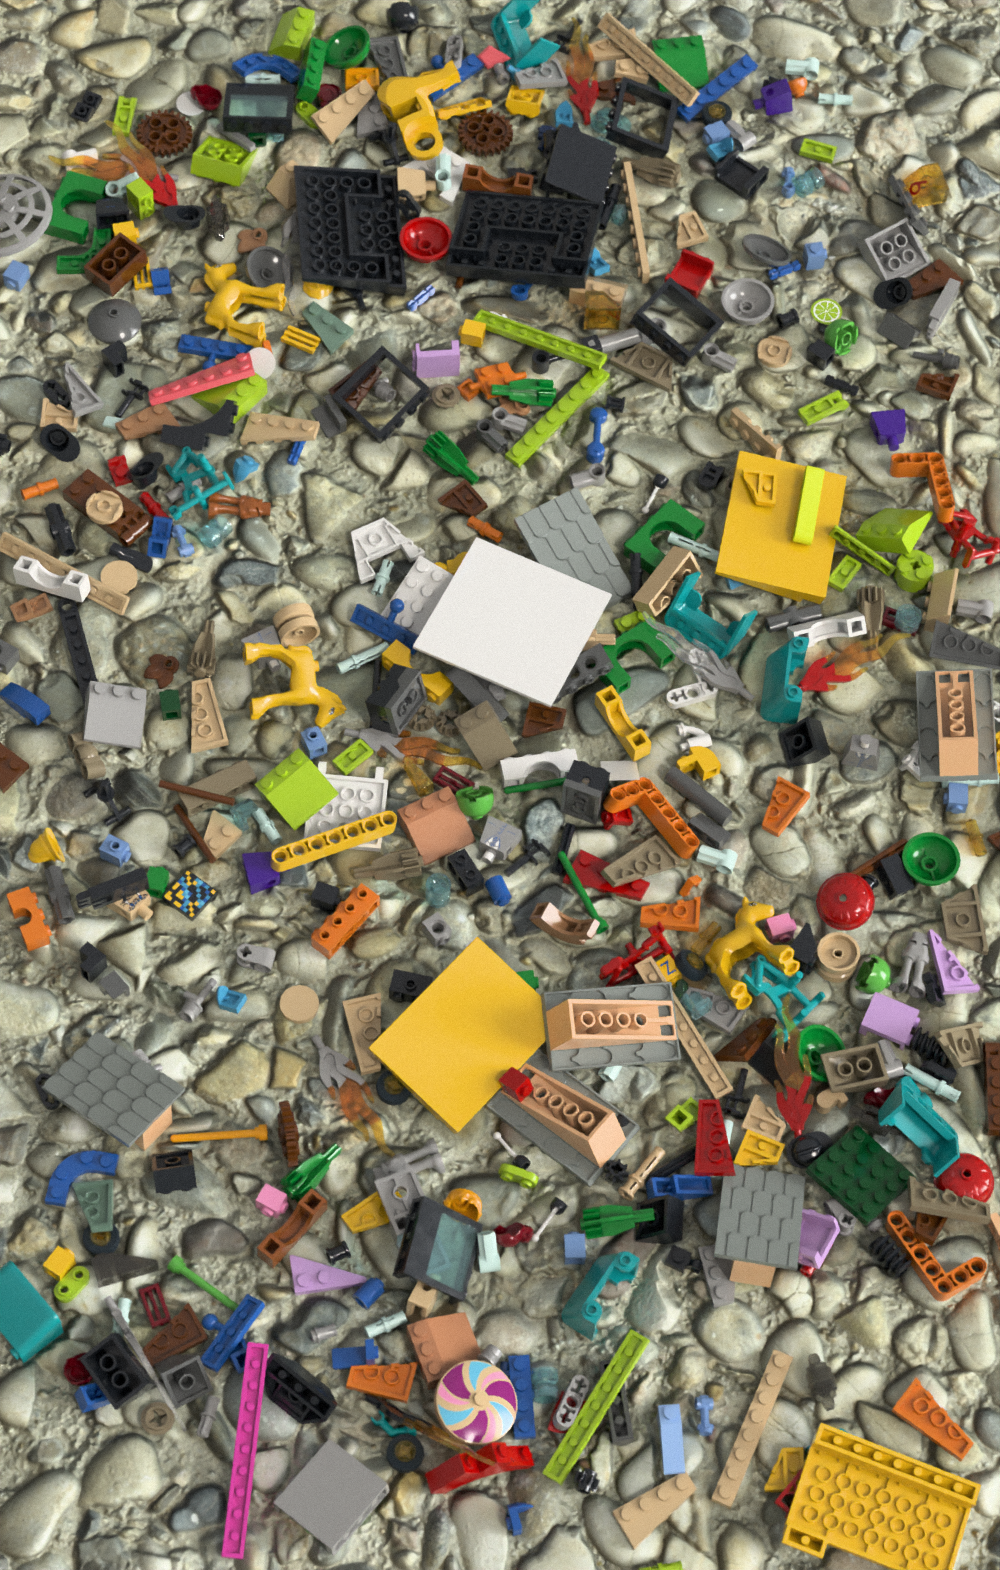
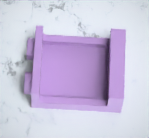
(436, 363)
(890, 1020)
(816, 1237)

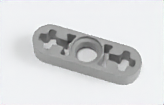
(458, 49)
(564, 1407)

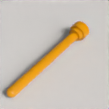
(259, 1133)

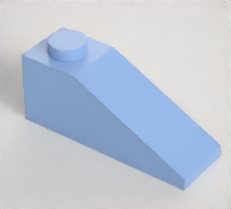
(671, 1439)

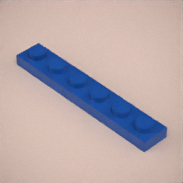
(718, 87)

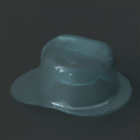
(601, 118)

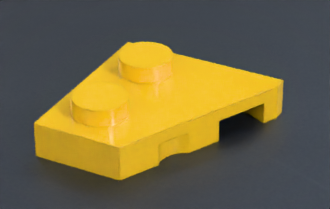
(761, 486)
(758, 1150)

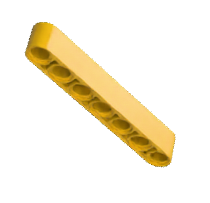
(327, 847)

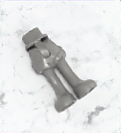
(917, 954)
(401, 1162)

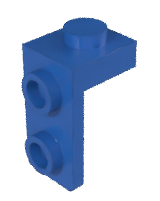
(355, 1356)

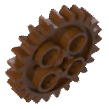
(164, 133)
(485, 133)
(288, 1134)

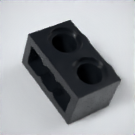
(465, 872)

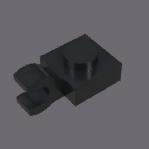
(681, 1259)

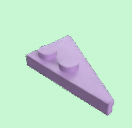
(951, 974)
(317, 1277)

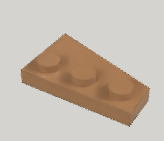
(146, 422)

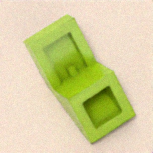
(683, 1116)

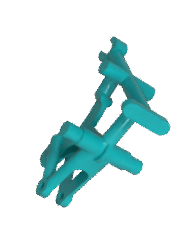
(179, 473)
(784, 986)

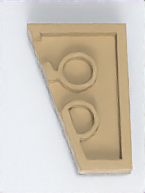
(608, 50)

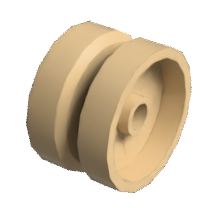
(296, 625)
(837, 957)

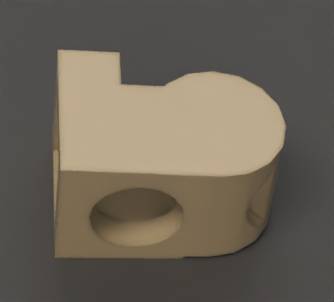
(827, 1100)

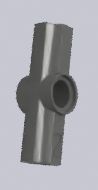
(792, 616)
(59, 894)

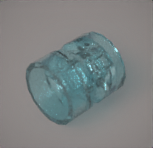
(808, 182)
(214, 531)
(438, 890)
(545, 1386)

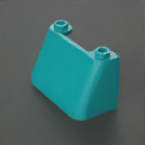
(779, 699)
(581, 1309)
(25, 1315)

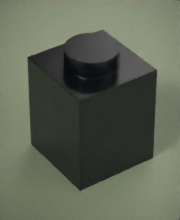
(820, 354)
(325, 897)

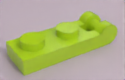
(125, 114)
(822, 408)

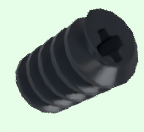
(929, 1046)
(890, 1256)

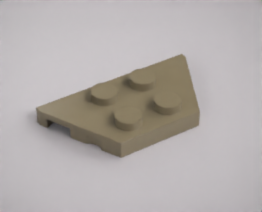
(647, 365)
(964, 921)
(962, 1044)

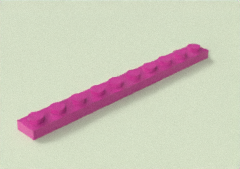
(245, 1451)

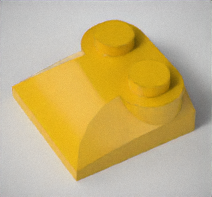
(524, 101)

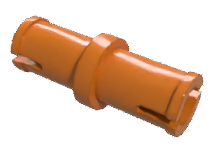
(39, 489)
(485, 529)

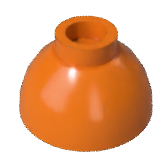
(798, 87)

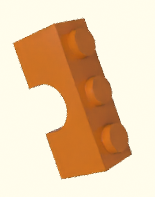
(22, 904)

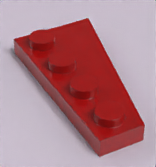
(712, 1144)

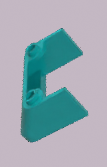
(513, 40)
(694, 623)
(922, 1126)

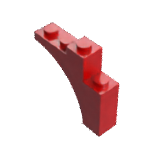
(465, 1469)

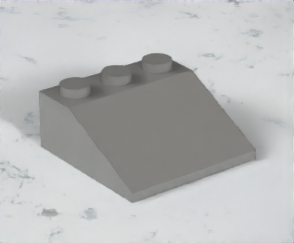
(894, 251)
(114, 714)

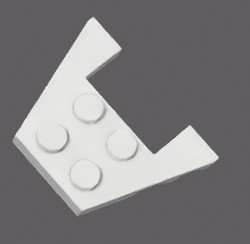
(457, 170)
(376, 541)

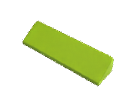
(862, 551)

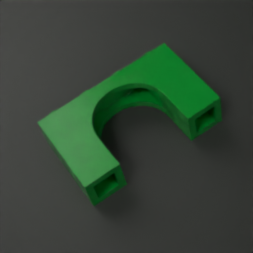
(74, 187)
(668, 518)
(642, 638)

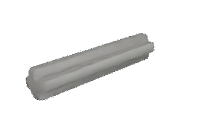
(238, 138)

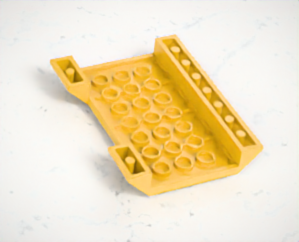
(877, 1505)

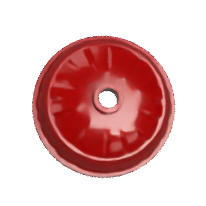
(422, 234)
(850, 913)
(976, 1186)

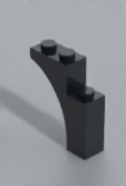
(197, 435)

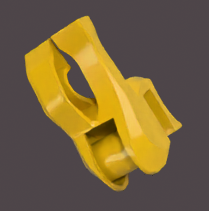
(407, 104)

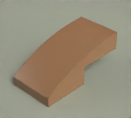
(27, 610)

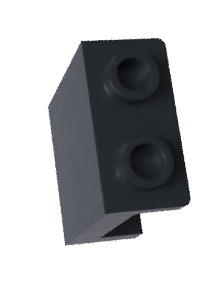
(740, 175)

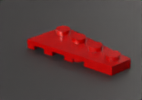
(588, 871)

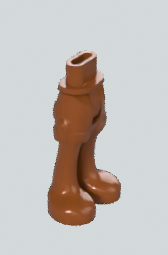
(246, 507)

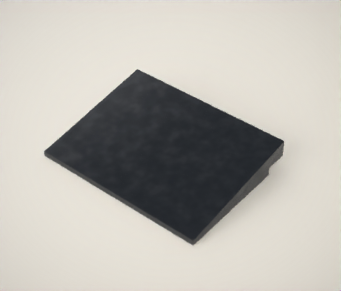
(349, 228)
(524, 239)

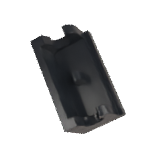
(893, 876)

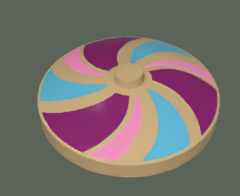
(475, 1403)

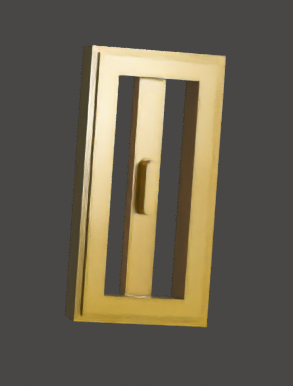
(143, 285)
(302, 337)

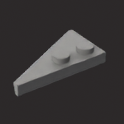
(81, 396)

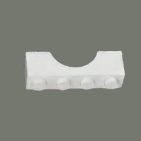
(33, 575)
(842, 625)
(515, 770)

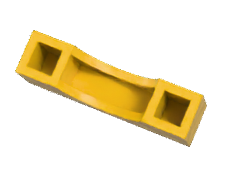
(437, 685)
(632, 739)

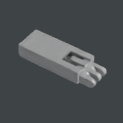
(942, 307)

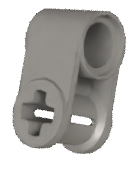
(257, 957)
(835, 1209)

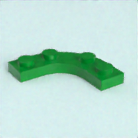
(76, 263)

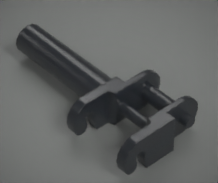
(566, 39)
(131, 395)
(527, 857)
(738, 1096)

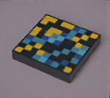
(190, 895)

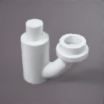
(702, 739)

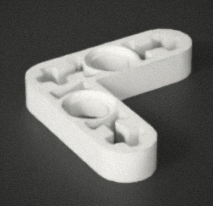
(699, 687)

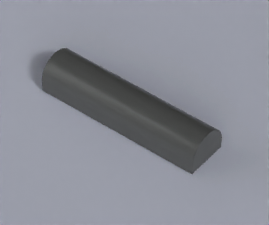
(698, 796)
(619, 1415)

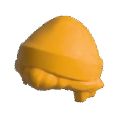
(465, 1203)

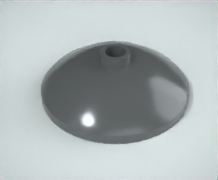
(766, 250)
(264, 267)
(116, 327)

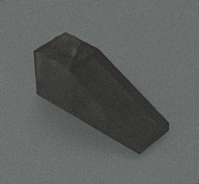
(116, 1267)

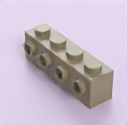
(224, 782)

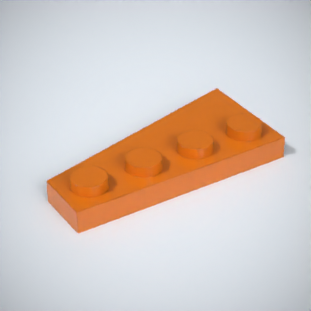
(931, 1420)

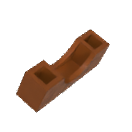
(478, 179)
(305, 1215)

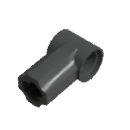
(490, 436)

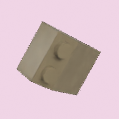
(485, 735)
(855, 1069)

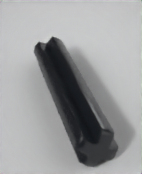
(563, 846)
(675, 1163)

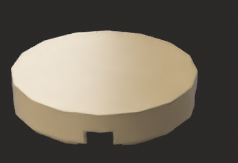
(774, 352)
(104, 507)
(119, 576)
(299, 1004)

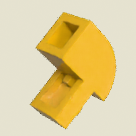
(700, 759)

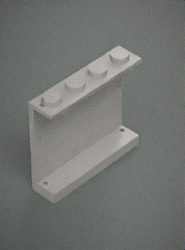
(331, 1495)

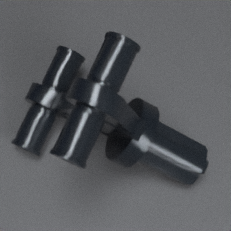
(389, 138)
(106, 794)

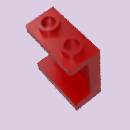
(692, 272)

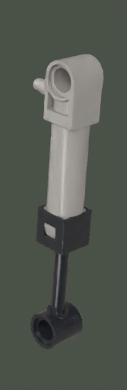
(605, 344)

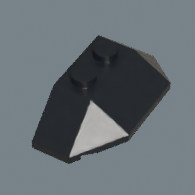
(298, 1391)

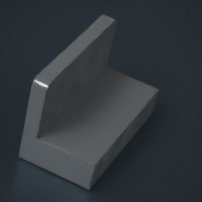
(898, 330)
(330, 417)
(709, 831)

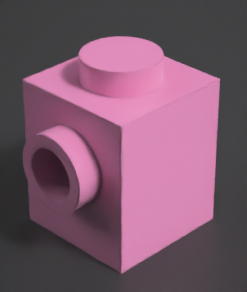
(780, 928)
(272, 1201)

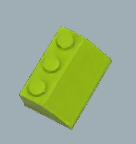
(293, 33)

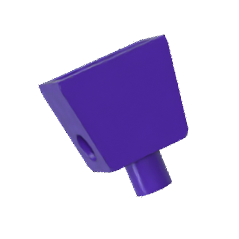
(775, 98)
(888, 427)
(259, 871)

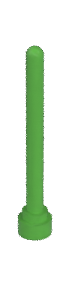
(178, 1266)

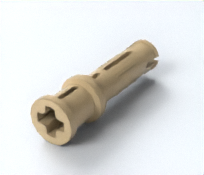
(637, 1179)

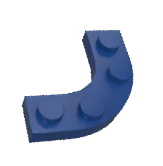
(255, 62)
(75, 1166)

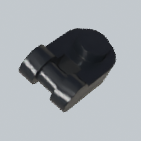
(708, 480)
(935, 1070)

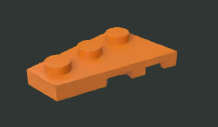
(784, 805)
(675, 916)
(384, 1381)

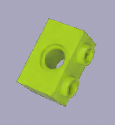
(140, 198)

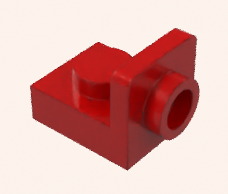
(118, 470)
(619, 818)

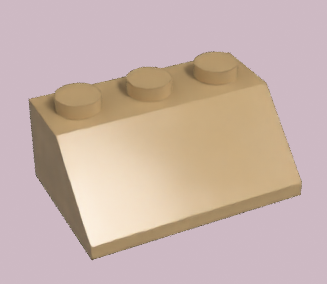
(615, 290)
(941, 598)

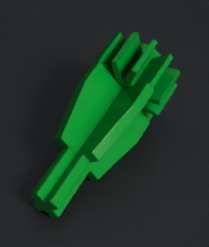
(527, 391)
(448, 456)
(308, 1173)
(612, 1220)

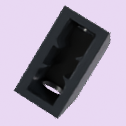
(110, 212)

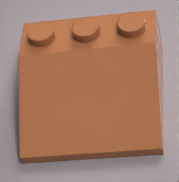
(435, 825)
(441, 1344)

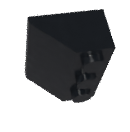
(117, 1371)

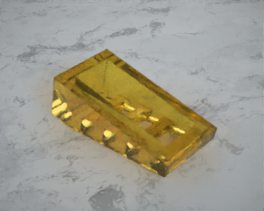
(419, 780)

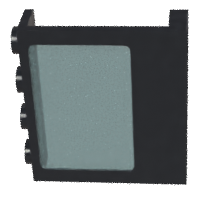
(258, 108)
(438, 1248)

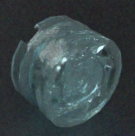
(908, 619)

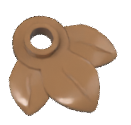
(250, 241)
(513, 407)

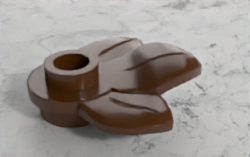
(160, 671)

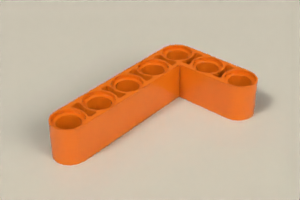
(930, 466)
(657, 809)
(929, 1262)

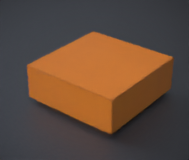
(465, 393)

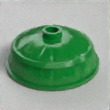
(347, 47)
(934, 851)
(816, 1041)

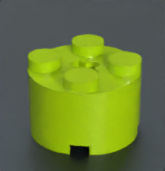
(914, 571)

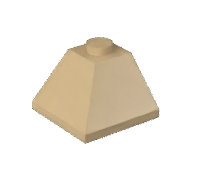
(283, 186)

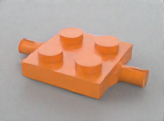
(495, 374)

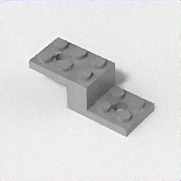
(395, 1207)

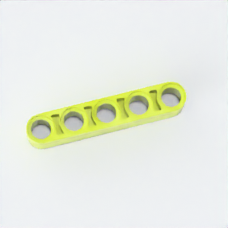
(808, 505)

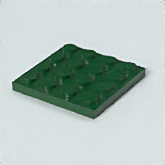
(860, 1175)

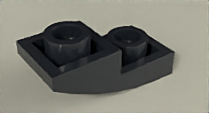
(87, 107)

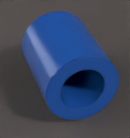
(498, 890)
(369, 1292)

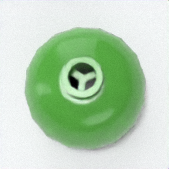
(841, 335)
(475, 802)
(873, 976)

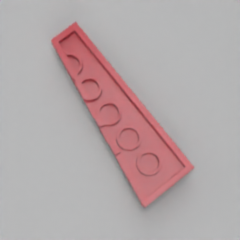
(215, 376)

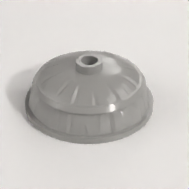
(747, 301)

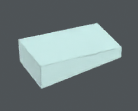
(110, 422)

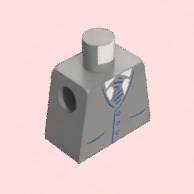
(265, 636)
(862, 752)
(498, 840)

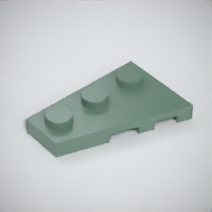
(327, 326)
(96, 1203)

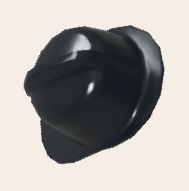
(185, 216)
(893, 293)
(60, 442)
(145, 471)
(807, 1148)

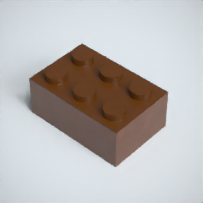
(116, 264)

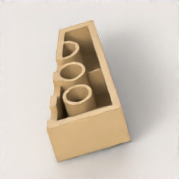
(665, 581)

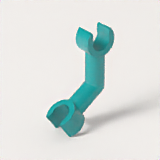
(392, 1432)

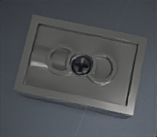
(396, 699)
(584, 791)

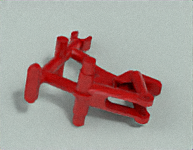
(963, 530)
(618, 963)

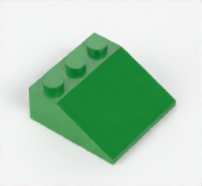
(685, 57)

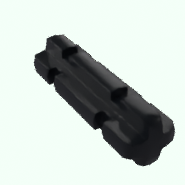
(841, 385)

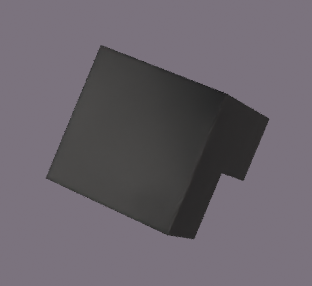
(114, 358)
(93, 962)

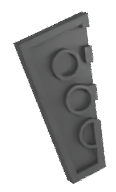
(961, 647)

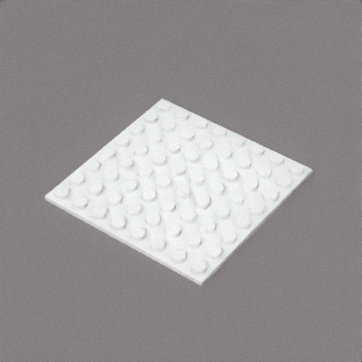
(512, 622)

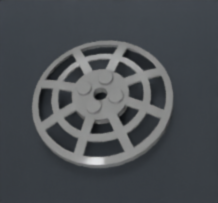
(11, 210)

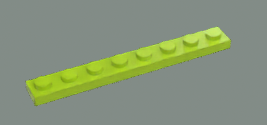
(541, 340)
(556, 417)
(595, 1407)

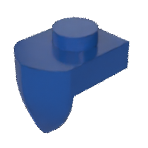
(513, 1521)

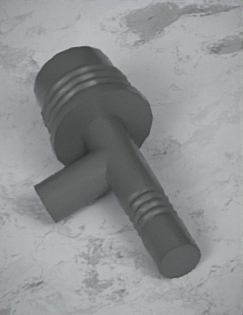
(949, 361)

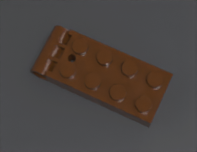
(129, 525)
(992, 1087)

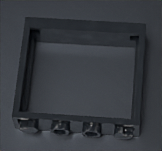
(634, 141)
(690, 306)
(360, 375)

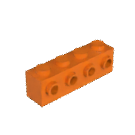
(345, 920)

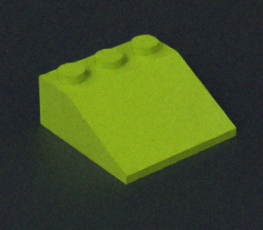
(222, 161)
(244, 391)
(893, 530)
(296, 789)

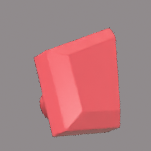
(492, 56)

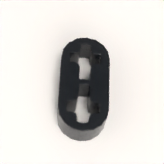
(409, 204)
(59, 392)
(43, 1095)

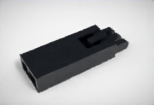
(113, 890)

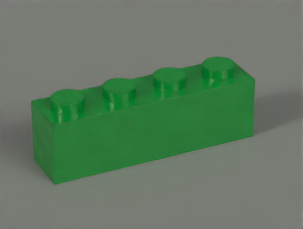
(311, 70)

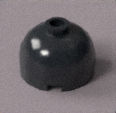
(402, 17)

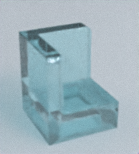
(242, 812)
(696, 1005)

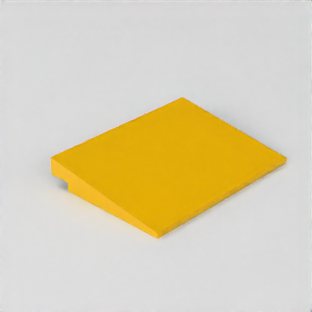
(758, 539)
(463, 1035)

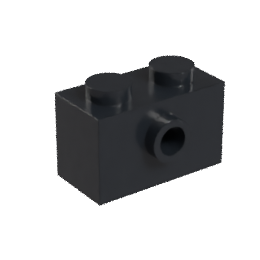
(407, 986)

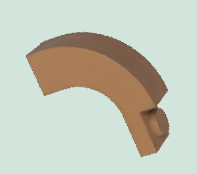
(561, 926)

